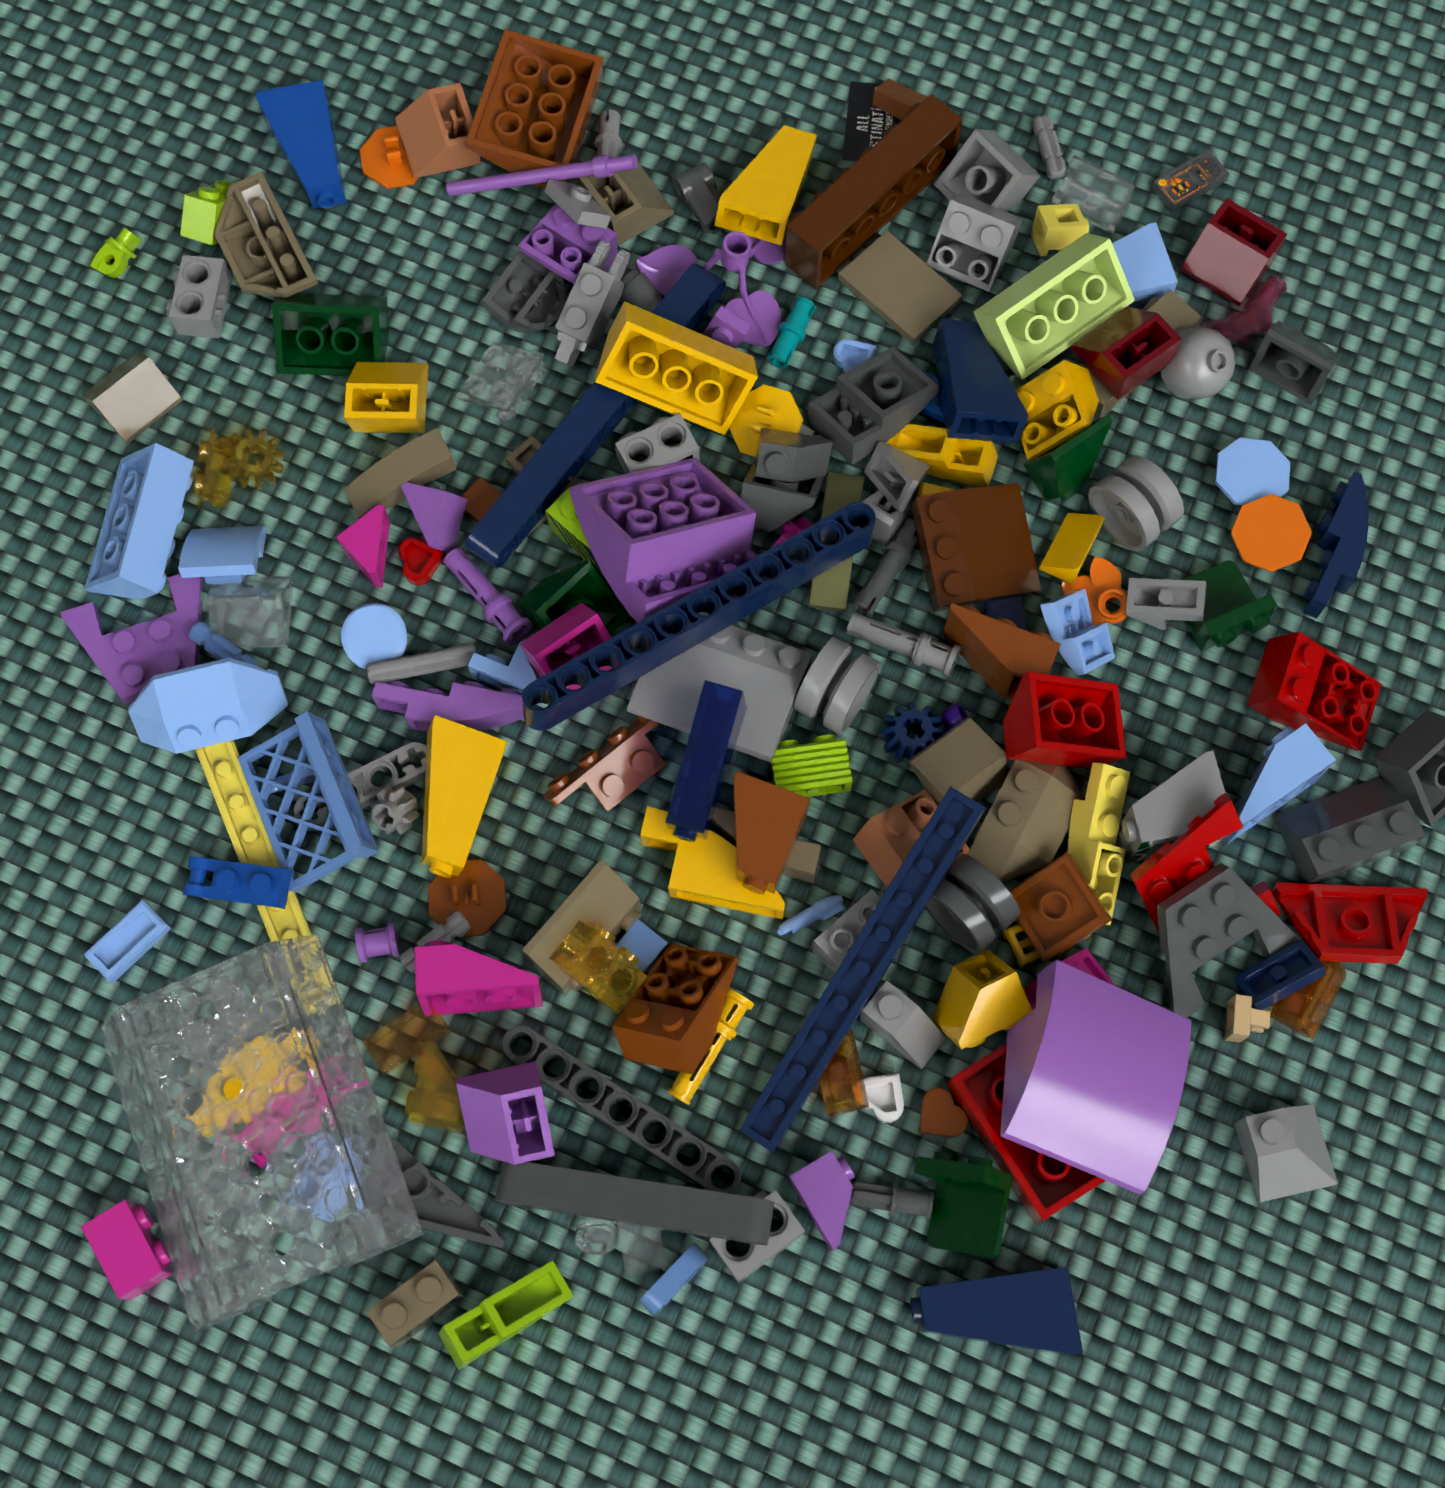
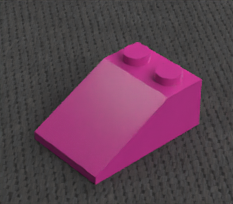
(469, 982)

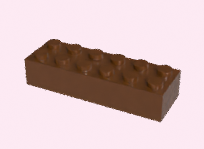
(872, 191)

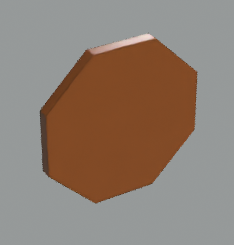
(475, 893)

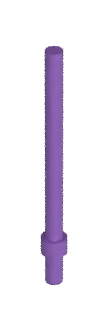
(600, 166)

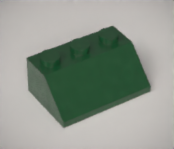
(328, 333)

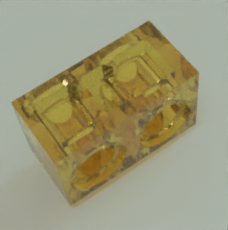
(596, 970)

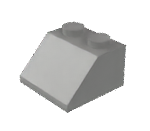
(988, 172)

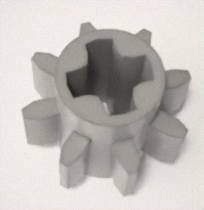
(394, 810)

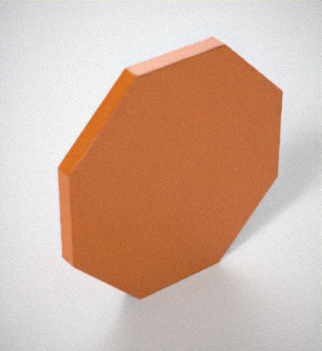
(386, 160)
(1271, 533)

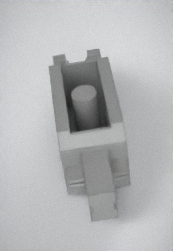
(590, 304)

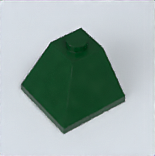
(1070, 462)
(566, 590)

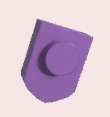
(727, 328)

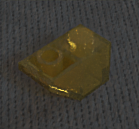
(436, 1097)

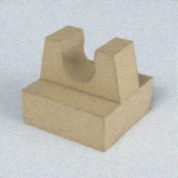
(1243, 1019)

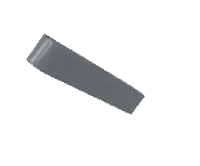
(611, 1094)
(636, 1202)

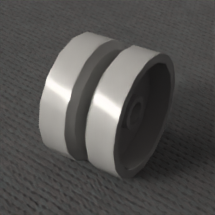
(1136, 502)
(837, 685)

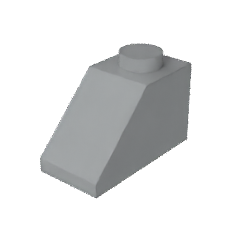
(902, 1025)

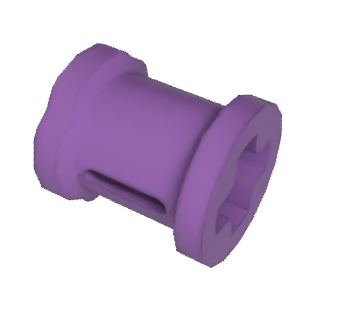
(377, 942)

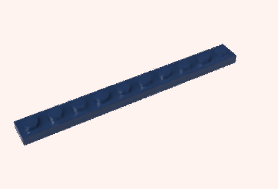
(862, 969)

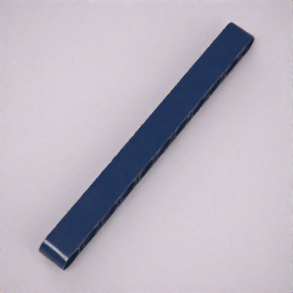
(579, 435)
(694, 628)

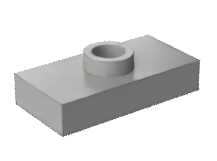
(577, 203)

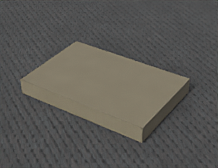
(900, 287)

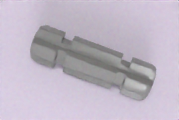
(1049, 147)
(456, 926)

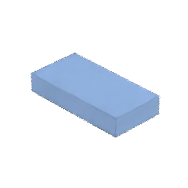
(127, 941)

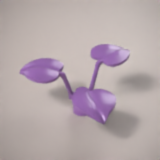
(758, 309)

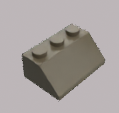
(599, 900)

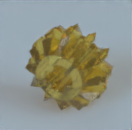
(267, 455)

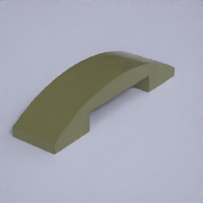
(831, 587)

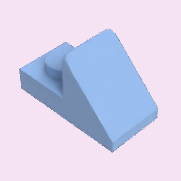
(495, 673)

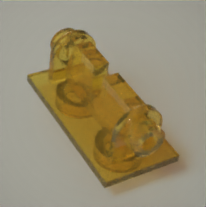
(210, 483)

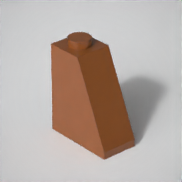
(766, 830)

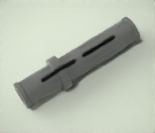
(894, 557)

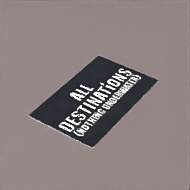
(864, 122)

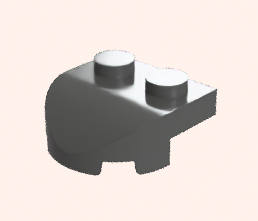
(526, 296)

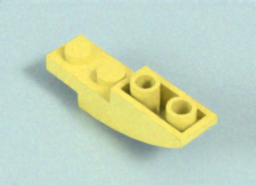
(1095, 831)

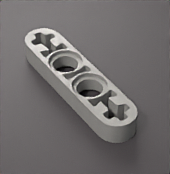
(362, 779)

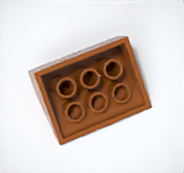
(535, 104)

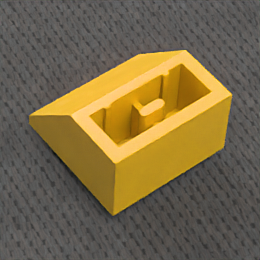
(387, 397)
(1057, 407)
(980, 1000)

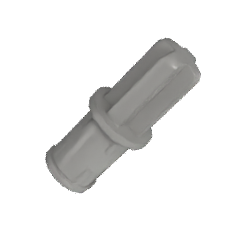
(608, 140)

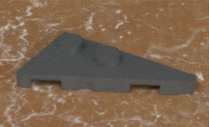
(440, 1207)

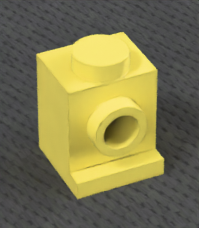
(1057, 226)

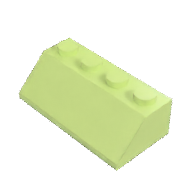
(1055, 304)

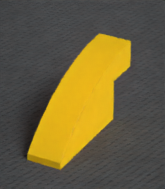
(706, 870)

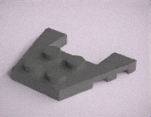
(1206, 921)

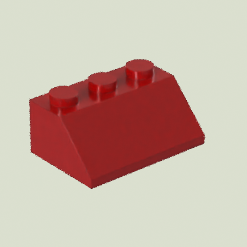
(1064, 722)

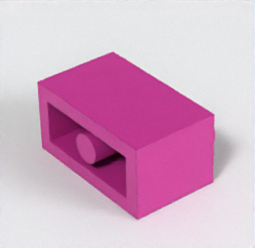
(128, 1249)

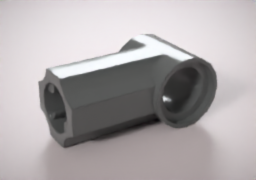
(699, 191)

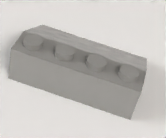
(735, 658)

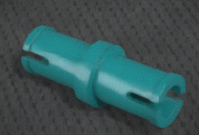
(791, 332)

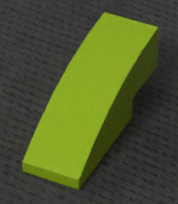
(505, 1314)

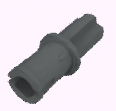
(892, 1199)

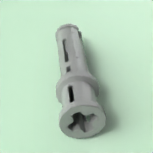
(919, 648)

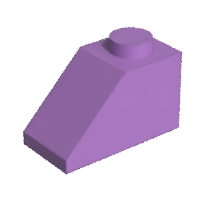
(826, 1195)

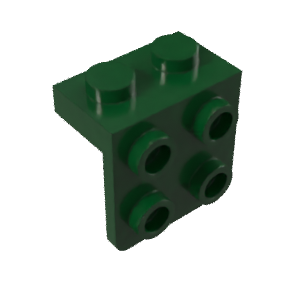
(1228, 607)
(966, 1204)

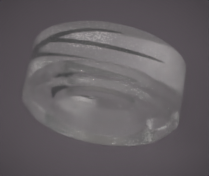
(596, 1236)

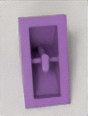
(437, 514)

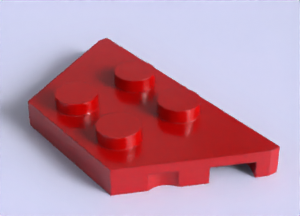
(1352, 920)

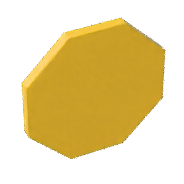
(768, 409)

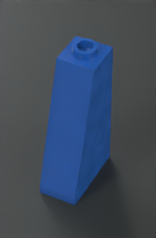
(306, 135)

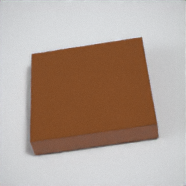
(1058, 907)

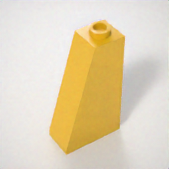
(768, 188)
(457, 786)

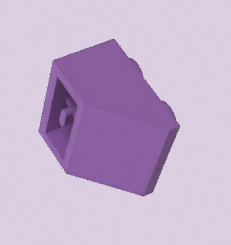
(566, 245)
(506, 1114)

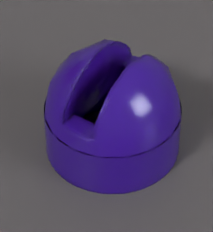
(953, 715)

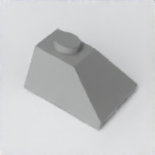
(1285, 1152)

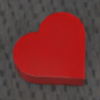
(419, 560)

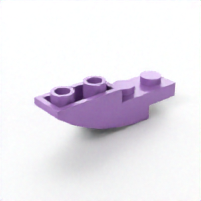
(466, 704)

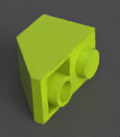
(203, 211)

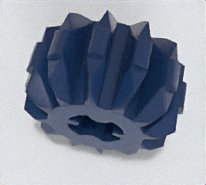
(904, 722)

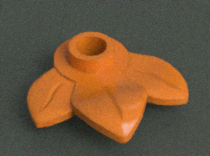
(1100, 587)

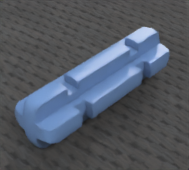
(217, 644)

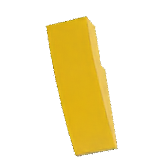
(949, 458)

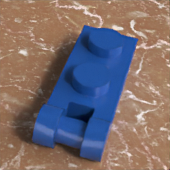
(238, 882)

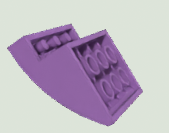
(663, 532)
(1095, 1077)

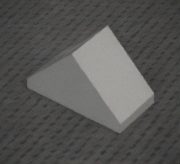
(895, 474)
(887, 517)

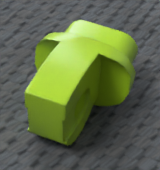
(120, 250)

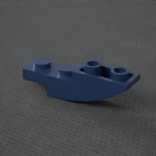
(1343, 544)

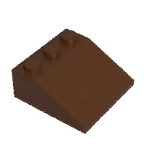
(975, 545)

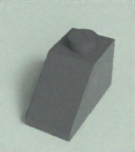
(791, 456)

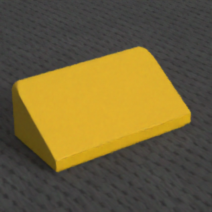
(1071, 545)

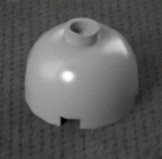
(1200, 365)

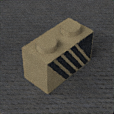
(415, 1304)

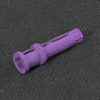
(497, 607)

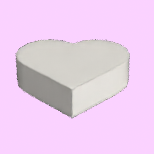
(885, 1097)

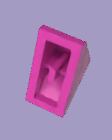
(367, 543)

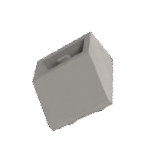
(974, 241)

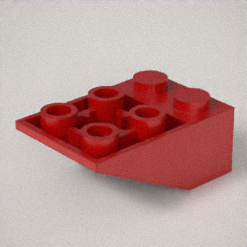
(1313, 686)

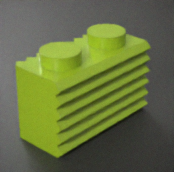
(812, 767)

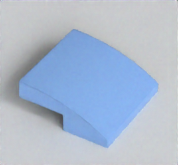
(222, 551)
(1071, 624)

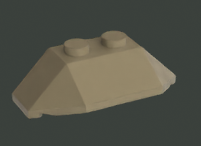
(261, 242)
(1026, 820)

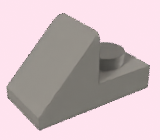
(1165, 599)

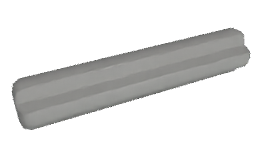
(420, 664)

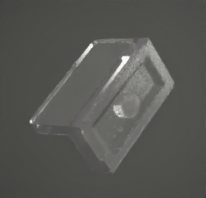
(1099, 193)

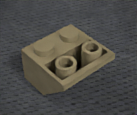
(630, 200)

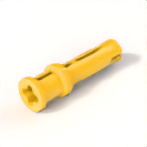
(731, 1015)

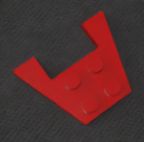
(1187, 859)

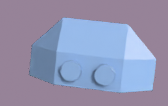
(206, 705)

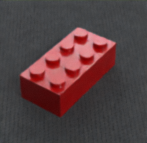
(1037, 1179)

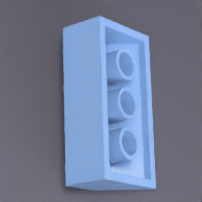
(140, 523)

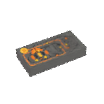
(1190, 180)

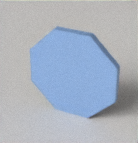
(1251, 470)

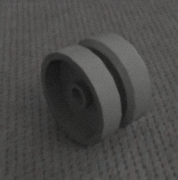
(972, 904)

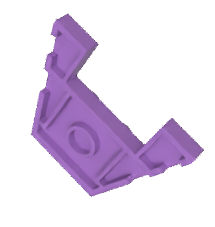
(145, 649)

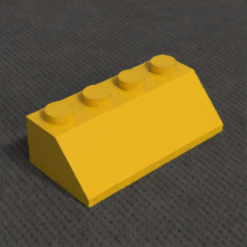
(675, 368)

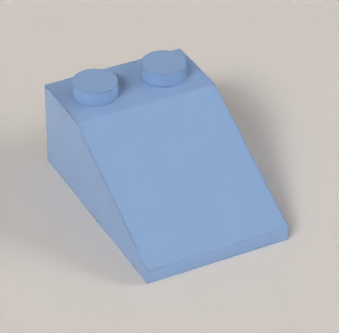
(1289, 768)

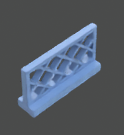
(337, 793)

